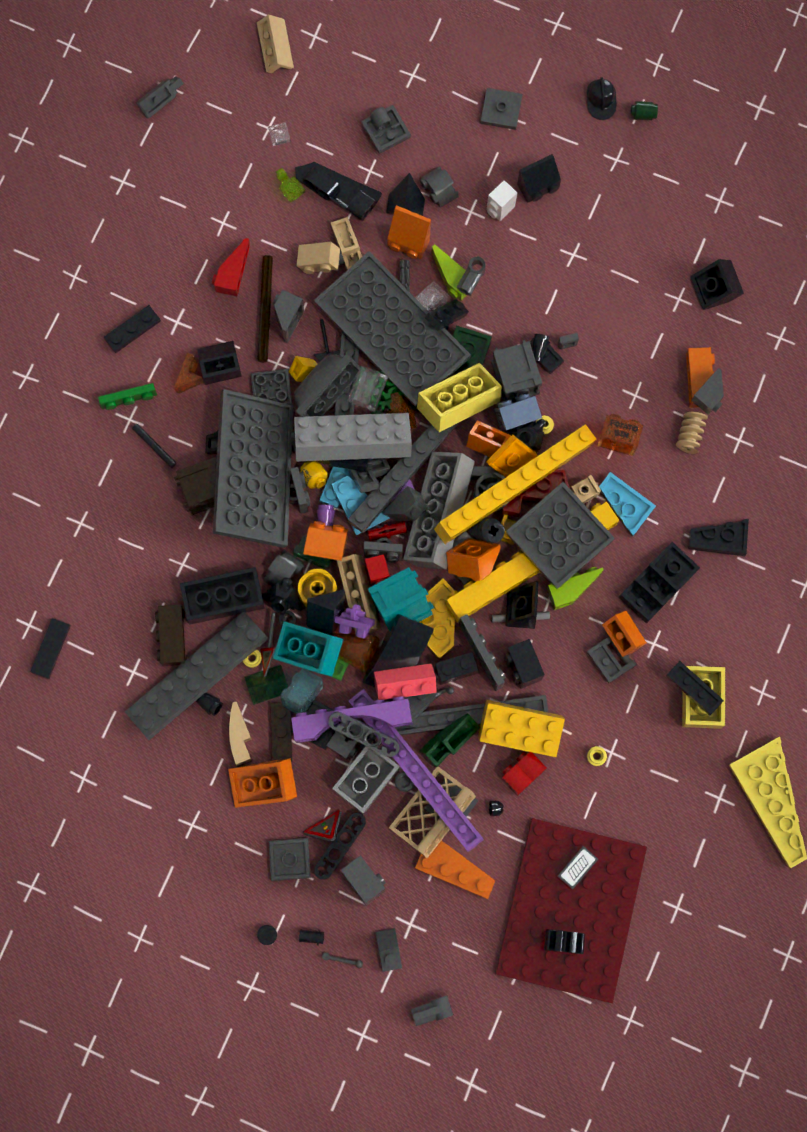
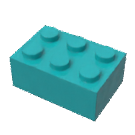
(308, 648)

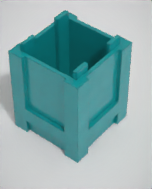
(401, 596)

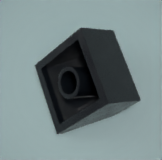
(539, 179)
(717, 284)

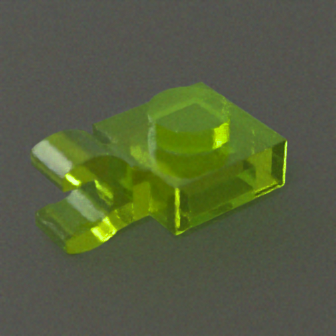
(290, 187)

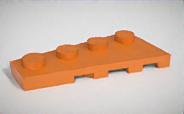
(455, 869)

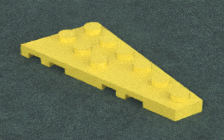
(769, 790)

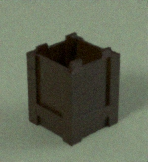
(198, 485)

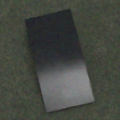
(659, 582)
(400, 647)

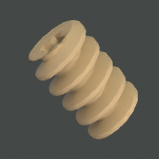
(690, 431)

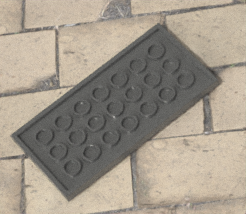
(391, 327)
(253, 469)

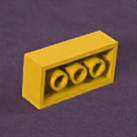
(521, 728)

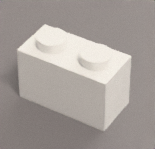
(501, 201)

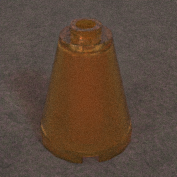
(357, 651)

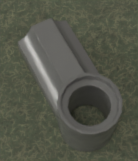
(471, 277)
(436, 1010)

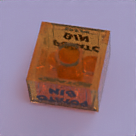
(620, 434)

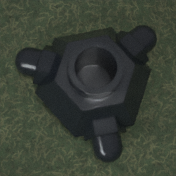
(530, 434)
(283, 597)

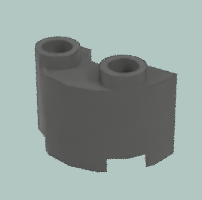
(440, 185)
(283, 566)

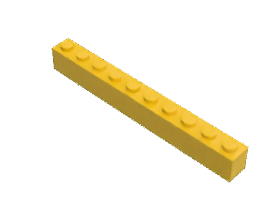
(514, 484)
(508, 575)

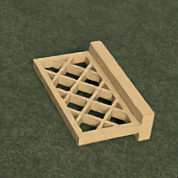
(439, 829)

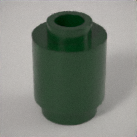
(644, 110)

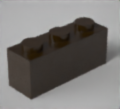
(170, 635)

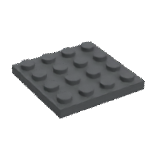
(560, 535)

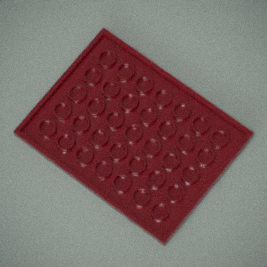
(596, 906)

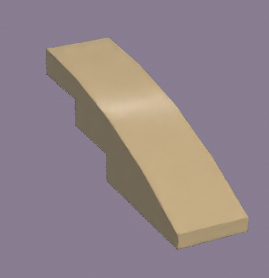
(346, 241)

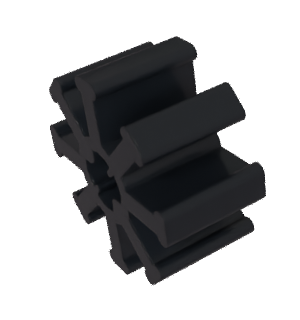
(564, 941)

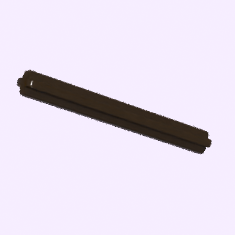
(265, 303)

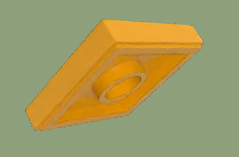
(511, 456)

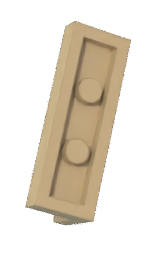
(274, 43)

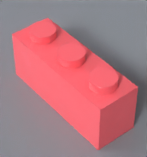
(405, 682)

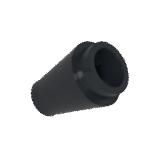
(539, 346)
(210, 703)

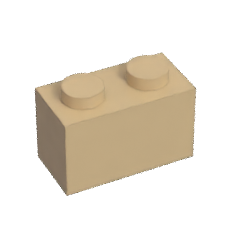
(318, 257)

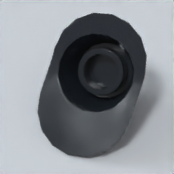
(601, 99)

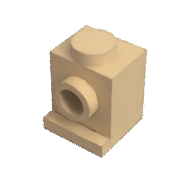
(591, 486)

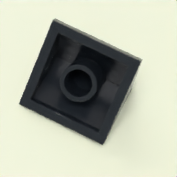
(522, 606)
(323, 610)

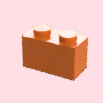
(486, 439)
(624, 633)

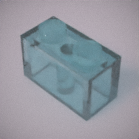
(302, 691)

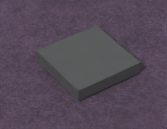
(289, 859)

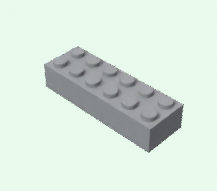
(352, 437)
(444, 494)

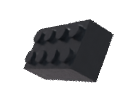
(222, 595)

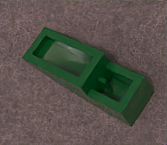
(449, 740)

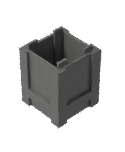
(516, 371)

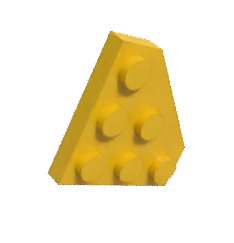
(442, 620)

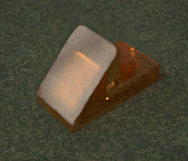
(186, 379)
(400, 406)

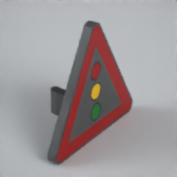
(325, 828)

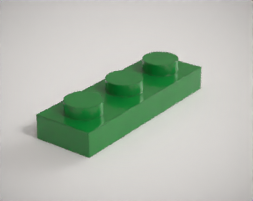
(127, 396)

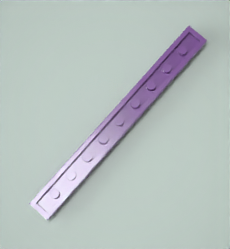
(424, 780)

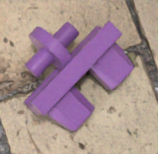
(354, 618)

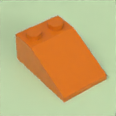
(409, 233)
(262, 783)

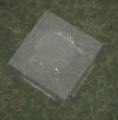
(279, 134)

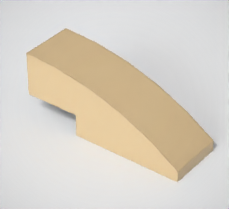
(238, 736)

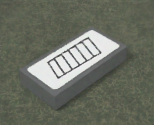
(577, 867)

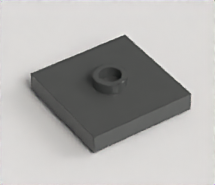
(501, 108)

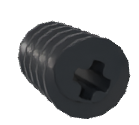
(488, 530)

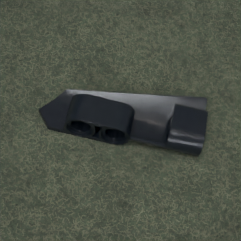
(344, 191)

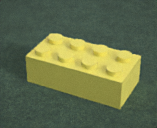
(459, 397)

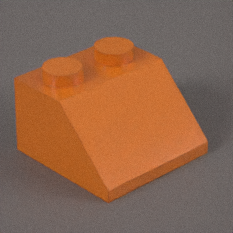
(326, 541)
(472, 559)

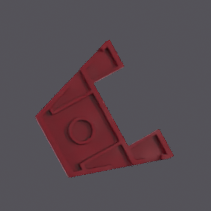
(536, 492)

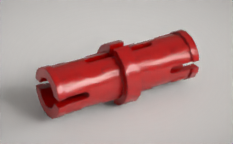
(374, 533)

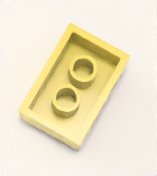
(695, 716)

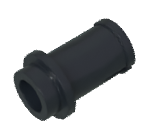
(311, 936)

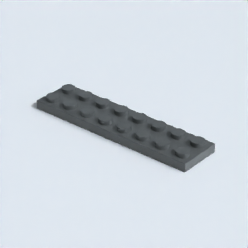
(196, 675)

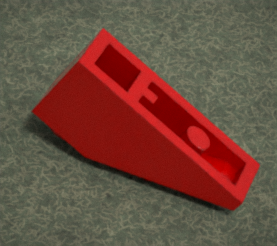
(231, 271)

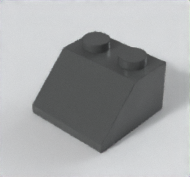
(288, 312)

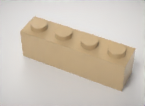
(356, 587)

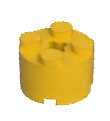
(313, 579)

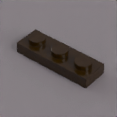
(281, 732)

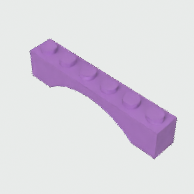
(310, 727)

